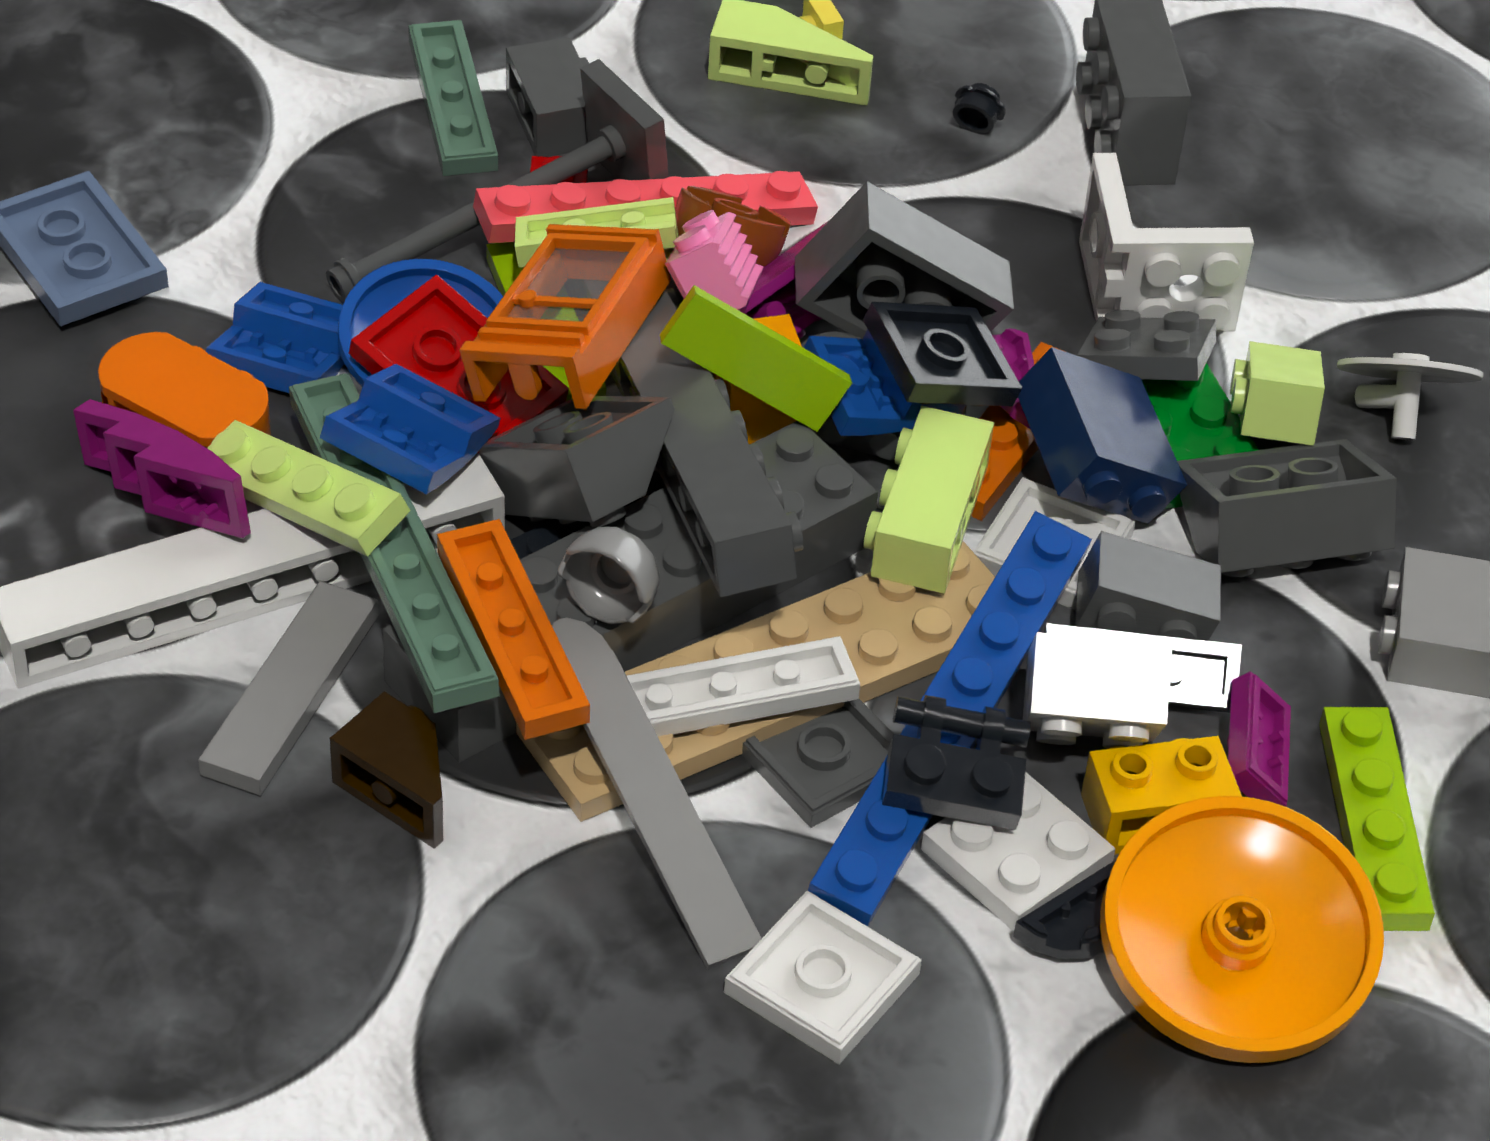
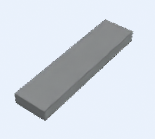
(288, 688)

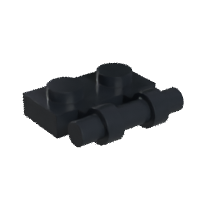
(956, 779)

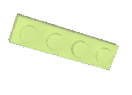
(310, 488)

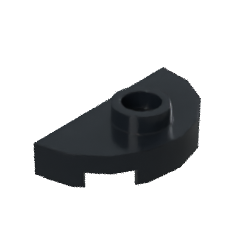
(1069, 922)

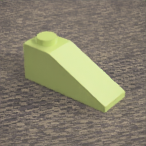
(784, 53)

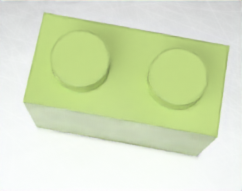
(1278, 392)

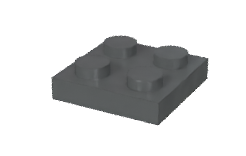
(1152, 347)

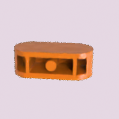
(181, 387)

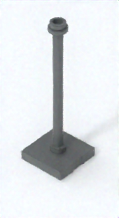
(621, 136)

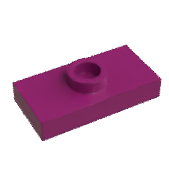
(1259, 739)

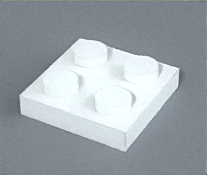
(1020, 867)

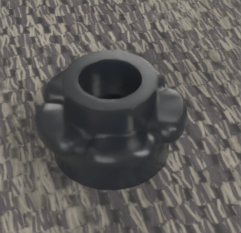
(978, 108)

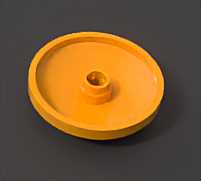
(1241, 929)

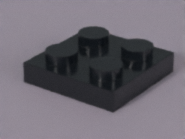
(942, 354)

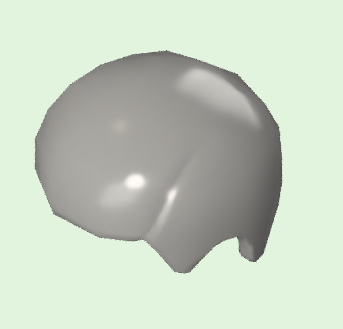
(610, 575)

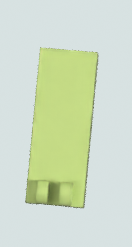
(647, 214)

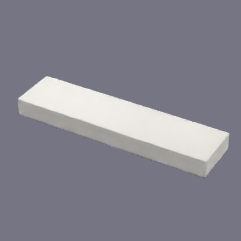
(747, 686)

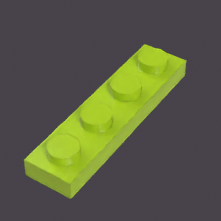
(1377, 812)

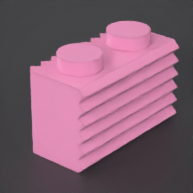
(715, 259)

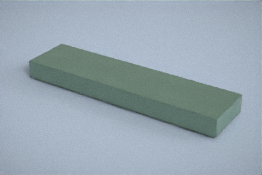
(453, 98)

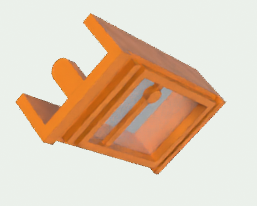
(570, 310)

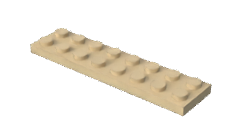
(887, 629)

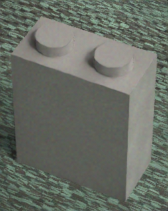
(1438, 622)

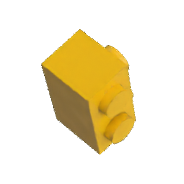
(1138, 782)

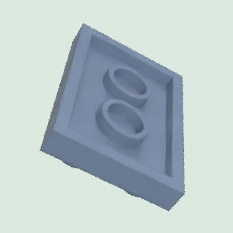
(77, 248)

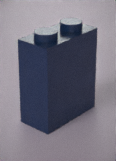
(1100, 436)

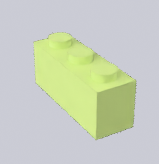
(929, 499)

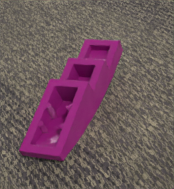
(164, 467)

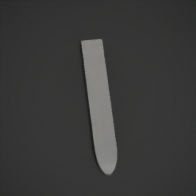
(657, 801)

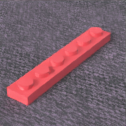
(778, 191)

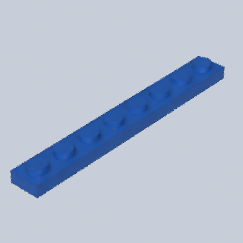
(973, 676)

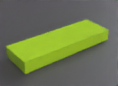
(755, 358)

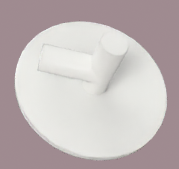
(1403, 397)

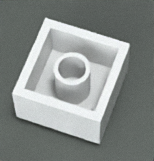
(1096, 689)

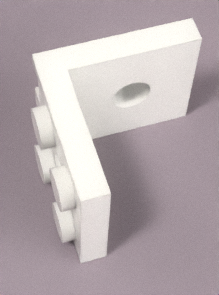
(1139, 265)

